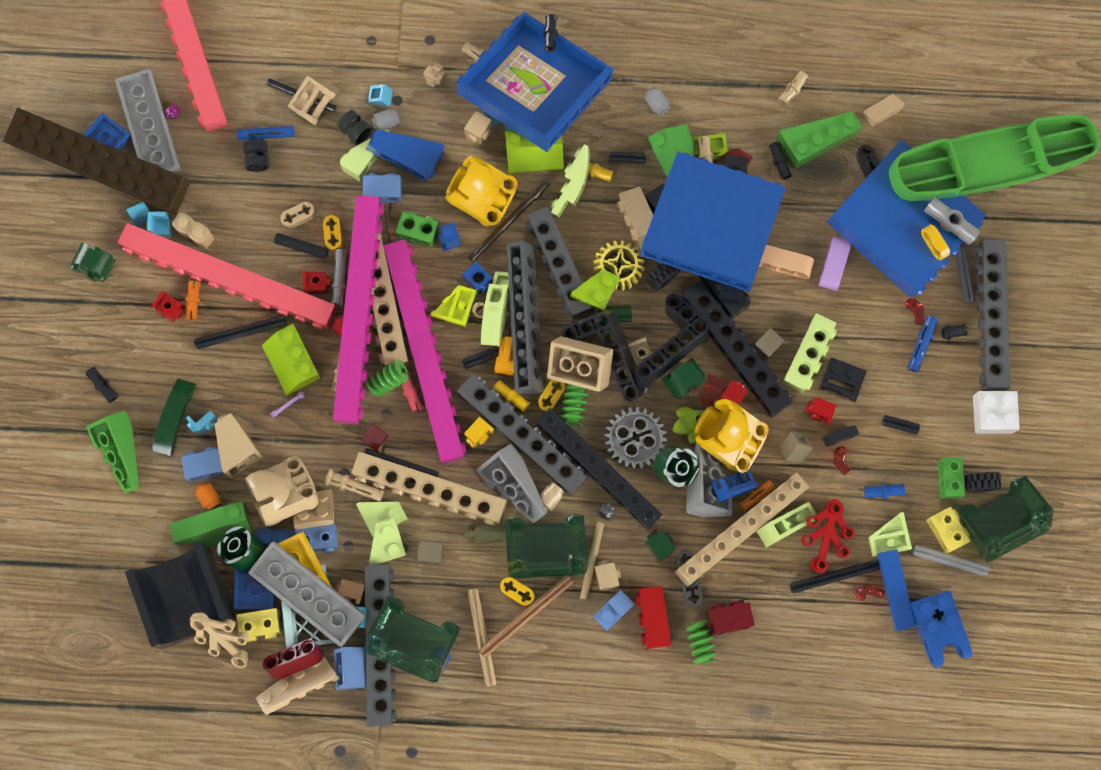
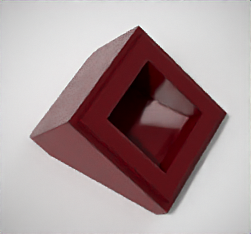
(374, 437)

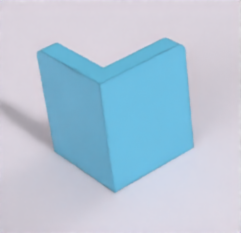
(159, 223)

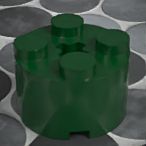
(92, 262)
(683, 378)
(676, 466)
(240, 549)

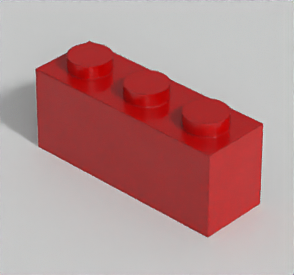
(653, 617)

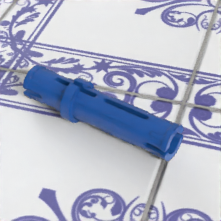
(243, 134)
(925, 336)

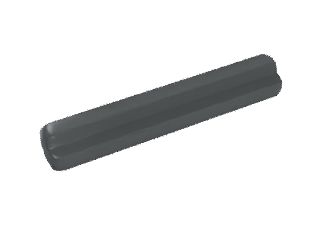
(965, 276)

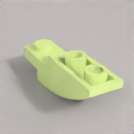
(577, 175)
(495, 310)

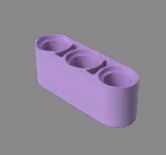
(834, 263)

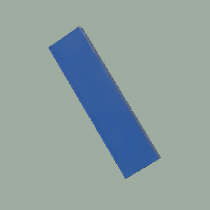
(896, 590)

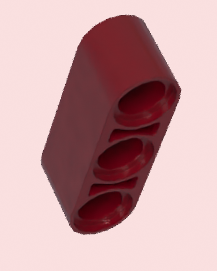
(293, 659)

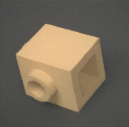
(478, 128)
(607, 575)

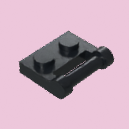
(845, 374)

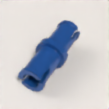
(884, 491)

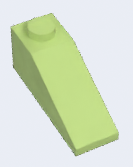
(358, 161)
(786, 524)

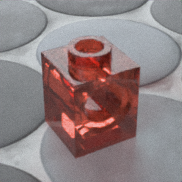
(711, 390)

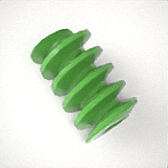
(387, 379)
(573, 405)
(701, 639)

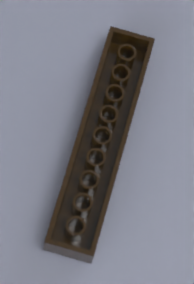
(96, 161)

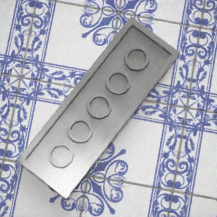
(147, 120)
(307, 594)

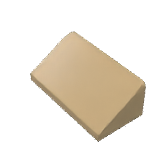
(883, 110)

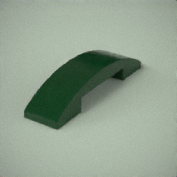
(172, 416)

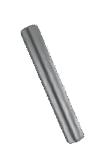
(950, 560)

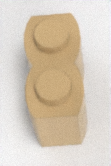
(193, 230)

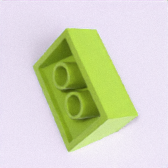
(527, 157)
(290, 360)

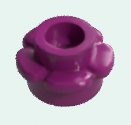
(172, 111)

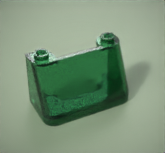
(1007, 520)
(546, 548)
(410, 641)

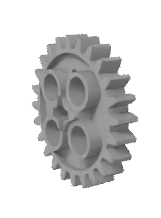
(627, 423)

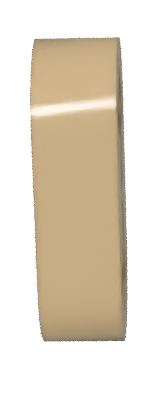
(299, 219)

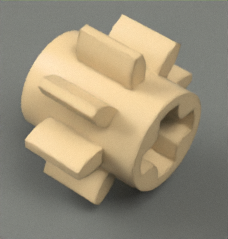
(434, 74)

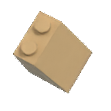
(235, 446)

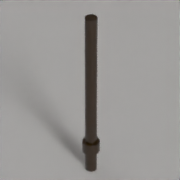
(533, 196)

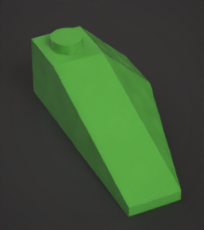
(669, 142)
(116, 442)
(211, 525)

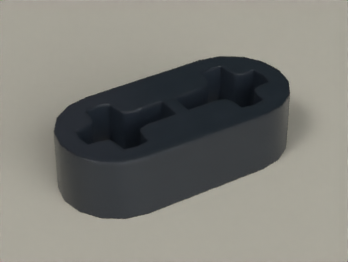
(863, 162)
(840, 436)

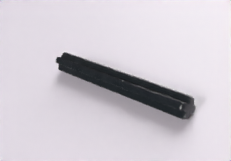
(240, 332)
(834, 576)

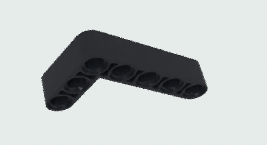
(675, 344)
(620, 345)

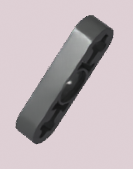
(698, 592)

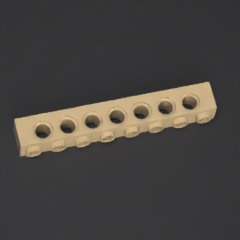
(391, 318)
(365, 462)
(741, 529)

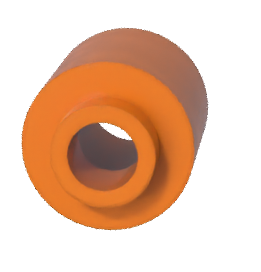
(208, 496)

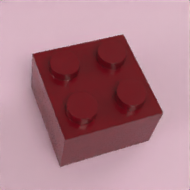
(730, 618)

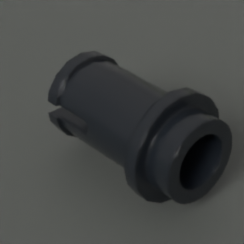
(953, 331)

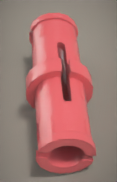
(411, 394)

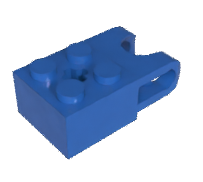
(941, 632)

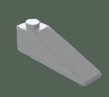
(511, 478)
(700, 495)

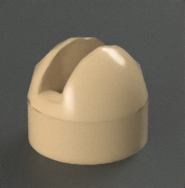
(477, 309)

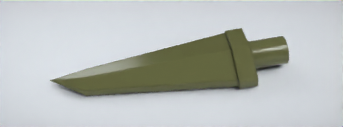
(486, 533)

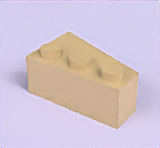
(636, 214)

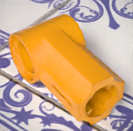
(504, 362)

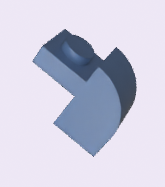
(613, 610)

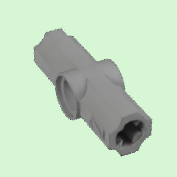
(960, 228)

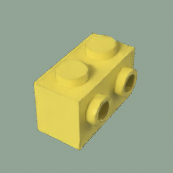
(948, 530)
(260, 624)

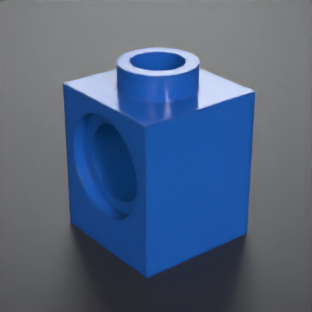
(474, 271)

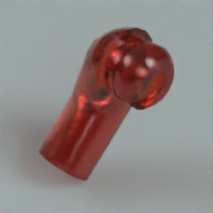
(739, 153)
(917, 309)
(839, 459)
(861, 592)

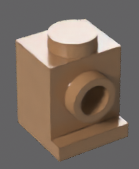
(351, 591)

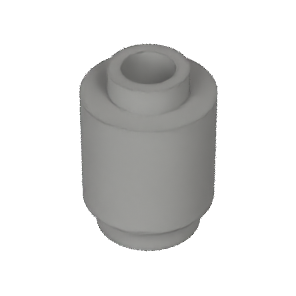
(657, 101)
(385, 120)

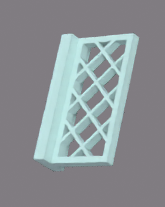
(290, 625)

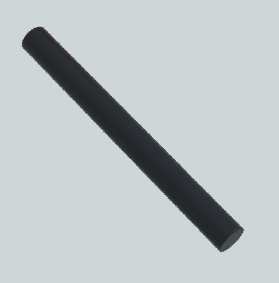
(292, 91)
(401, 462)

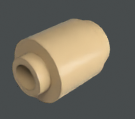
(551, 496)

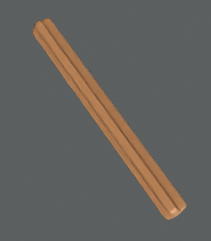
(525, 616)

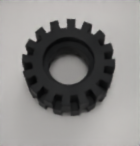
(661, 276)
(983, 482)

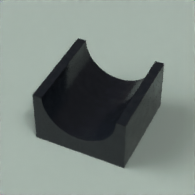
(175, 591)

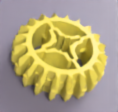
(626, 266)

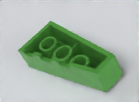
(817, 137)

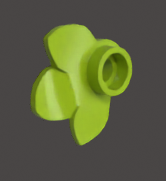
(687, 423)

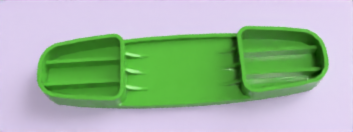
(994, 158)

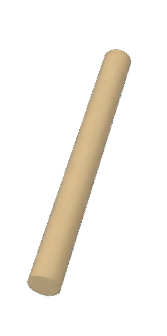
(592, 560)

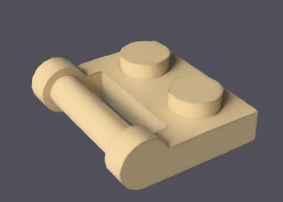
(306, 97)

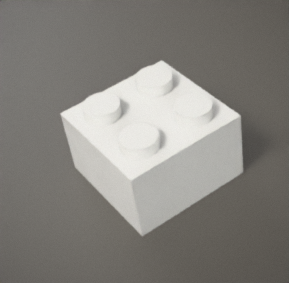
(996, 412)

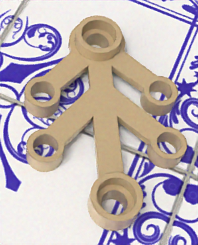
(201, 622)

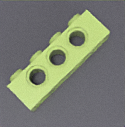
(794, 378)

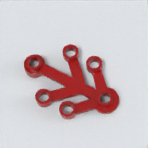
(828, 533)

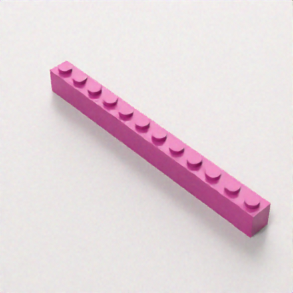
(357, 310)
(424, 353)

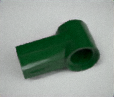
(623, 313)

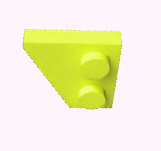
(456, 307)

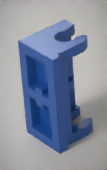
(733, 486)

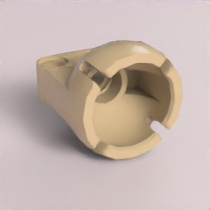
(282, 491)

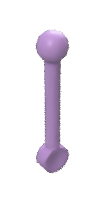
(300, 395)

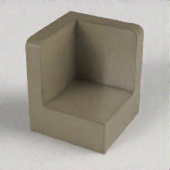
(768, 344)
(795, 447)
(430, 552)

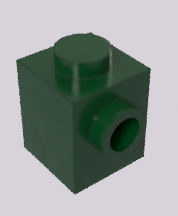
(660, 544)

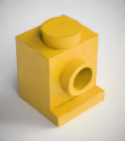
(478, 433)

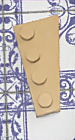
(296, 686)

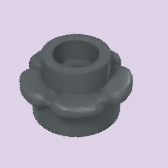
(606, 511)

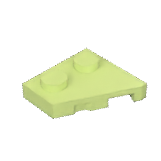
(378, 511)
(891, 536)
(386, 542)

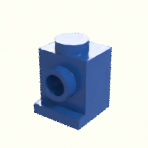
(449, 237)

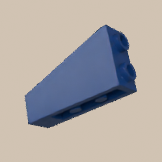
(407, 152)

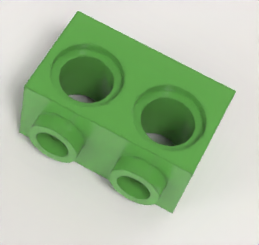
(415, 233)
(951, 478)

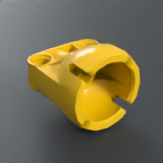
(481, 190)
(731, 435)

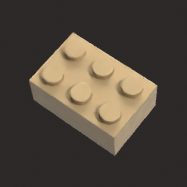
(580, 363)

